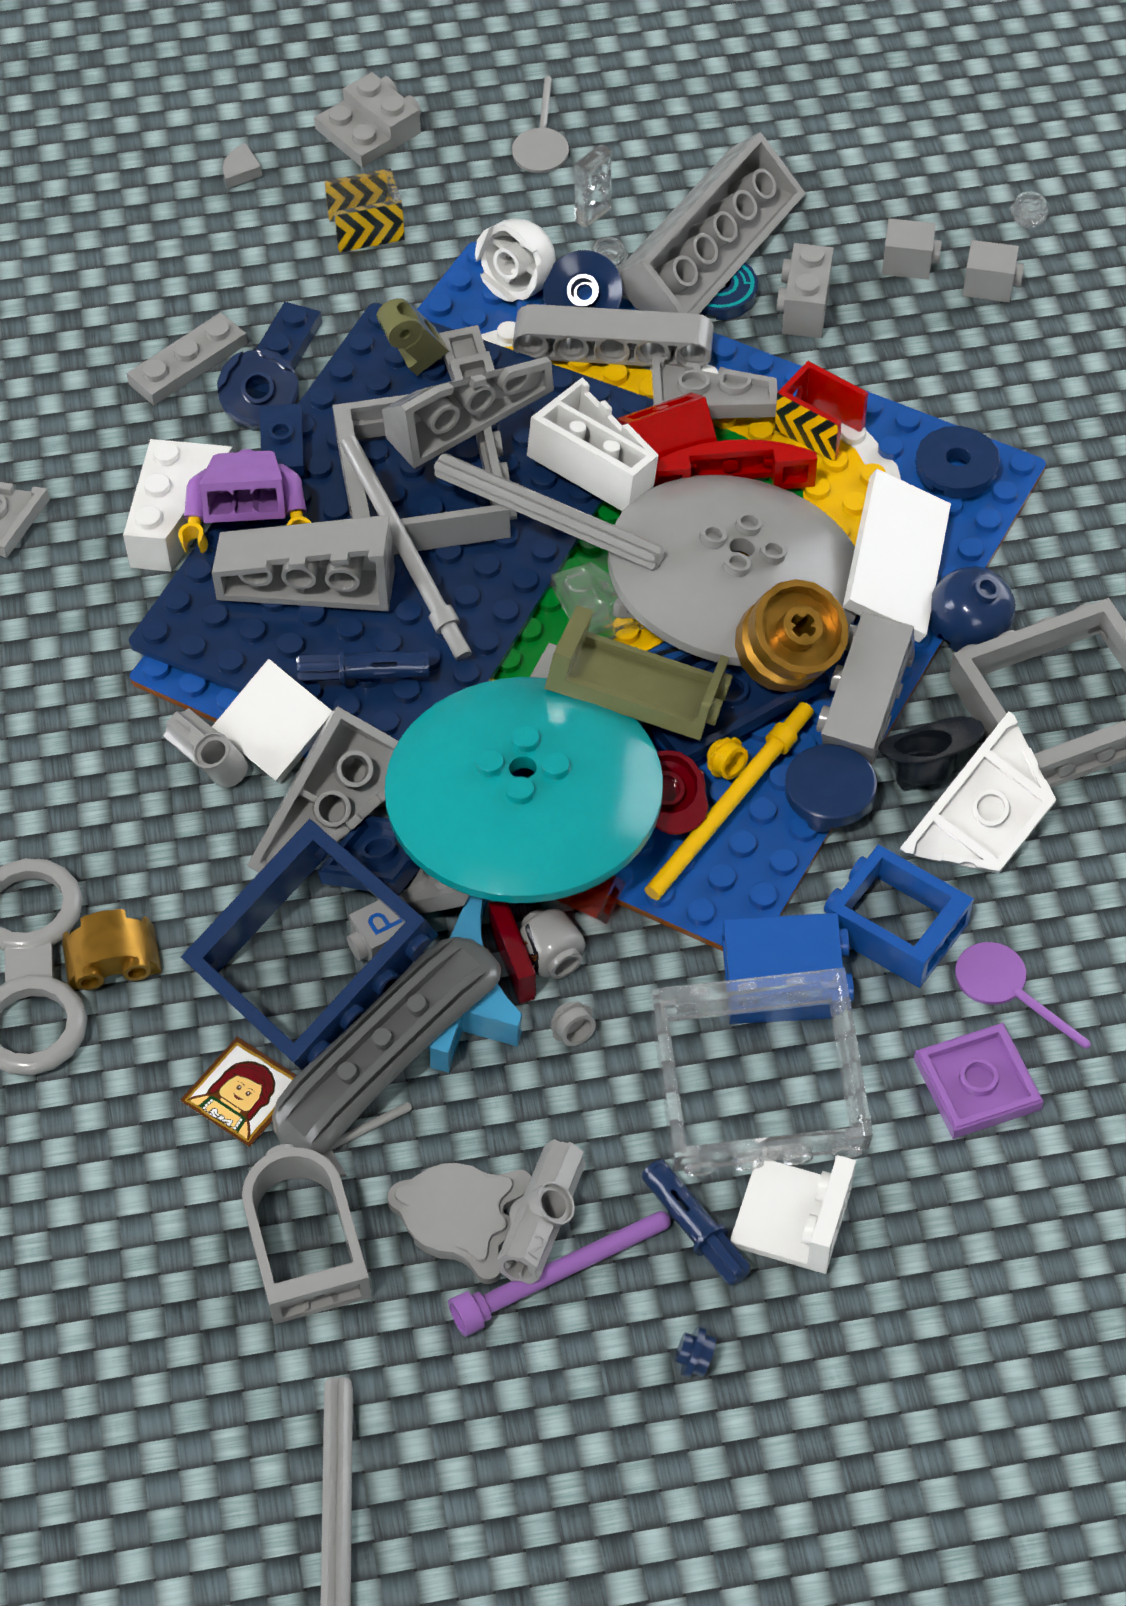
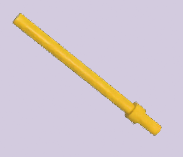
(778, 742)

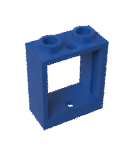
(882, 946)

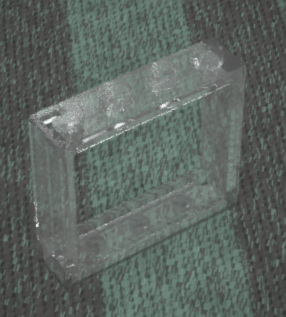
(753, 996)

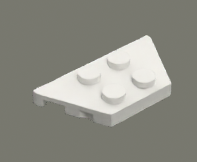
(987, 806)

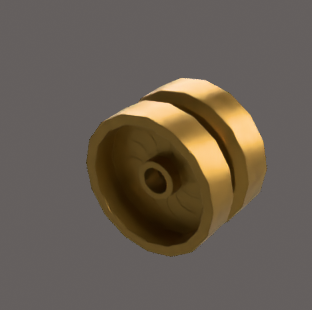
(791, 635)

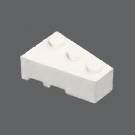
(591, 448)

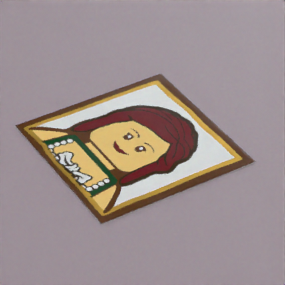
(239, 1091)

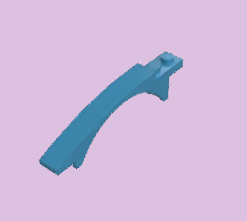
(491, 1016)

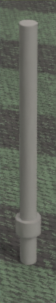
(442, 615)

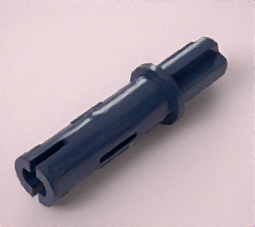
(358, 665)
(706, 1235)

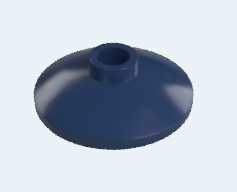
(582, 270)

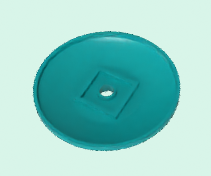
(522, 836)

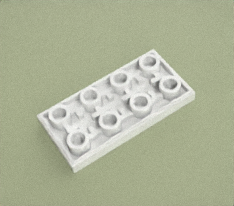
(897, 552)

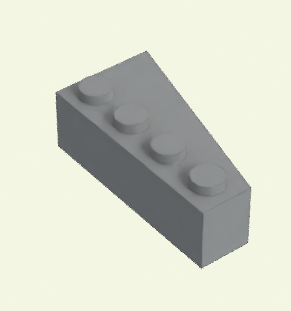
(309, 564)

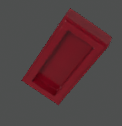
(512, 951)

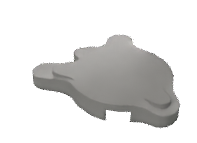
(459, 1213)

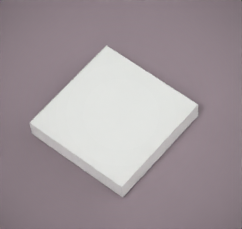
(273, 721)

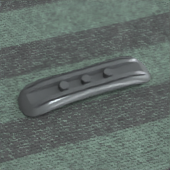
(383, 1042)

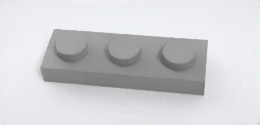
(187, 358)

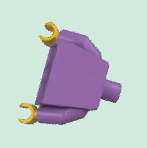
(241, 488)

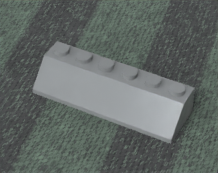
(712, 230)

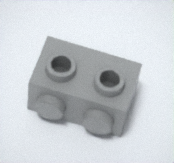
(806, 291)

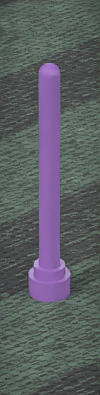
(474, 1309)

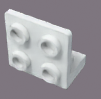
(794, 1213)

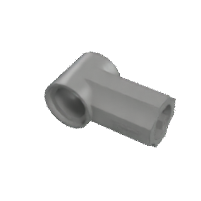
(206, 748)

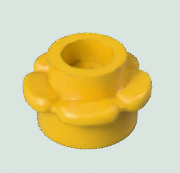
(727, 758)

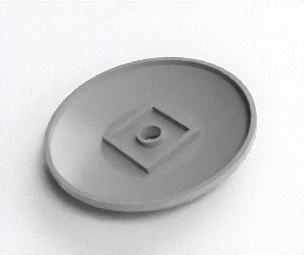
(703, 585)

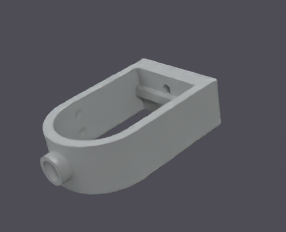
(316, 1290)

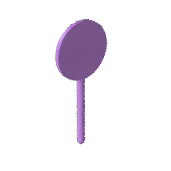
(996, 976)

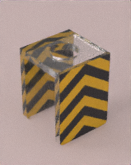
(365, 210)

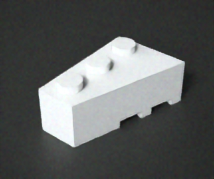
(160, 502)

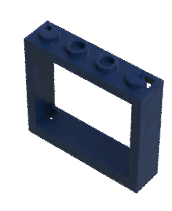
(260, 901)

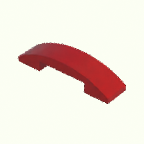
(747, 458)

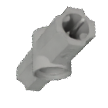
(541, 1212)

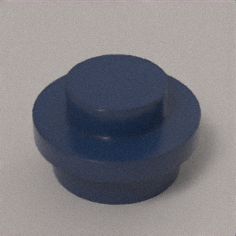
(695, 1352)

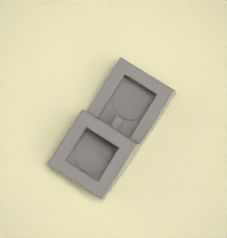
(466, 353)

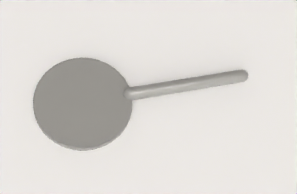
(541, 148)

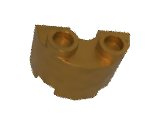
(110, 946)

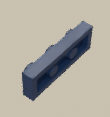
(289, 336)

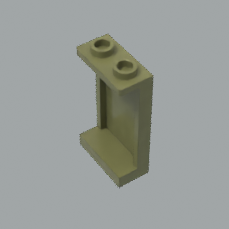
(636, 680)

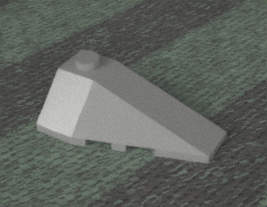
(453, 411)
(334, 786)

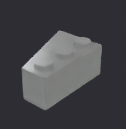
(867, 684)

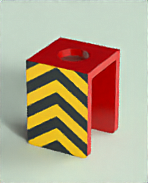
(819, 409)

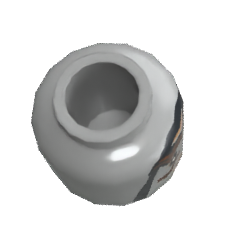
(552, 943)

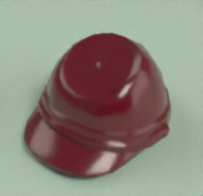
(684, 794)

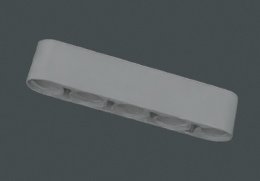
(612, 335)

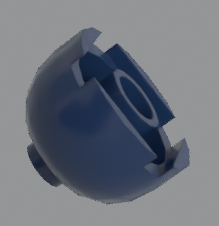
(971, 607)

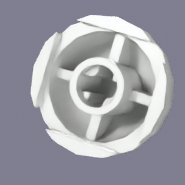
(515, 258)

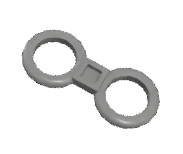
(32, 967)

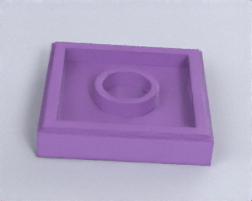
(978, 1080)

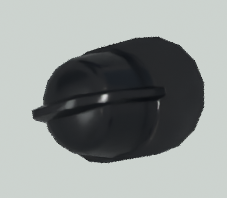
(930, 751)

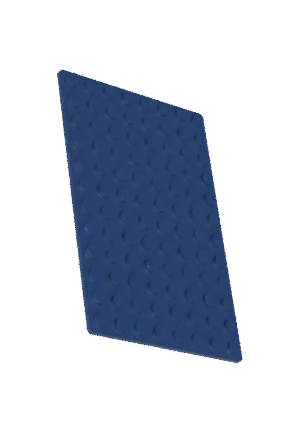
(487, 582)

